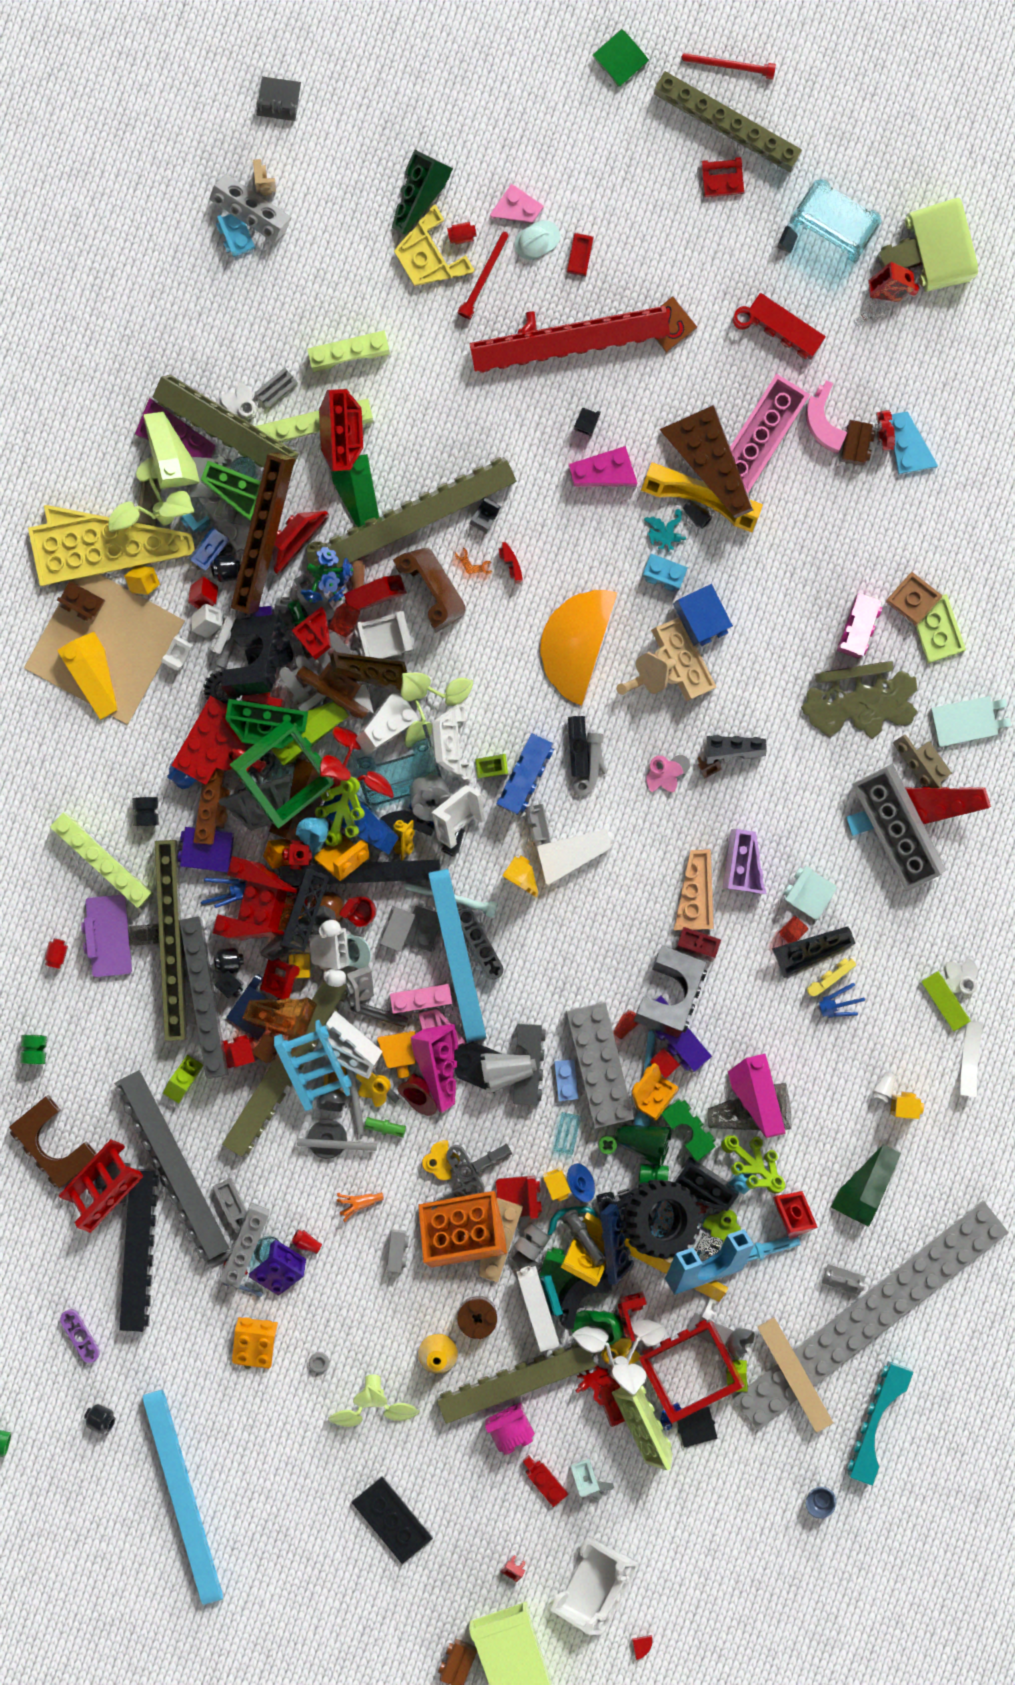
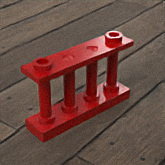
(111, 1196)

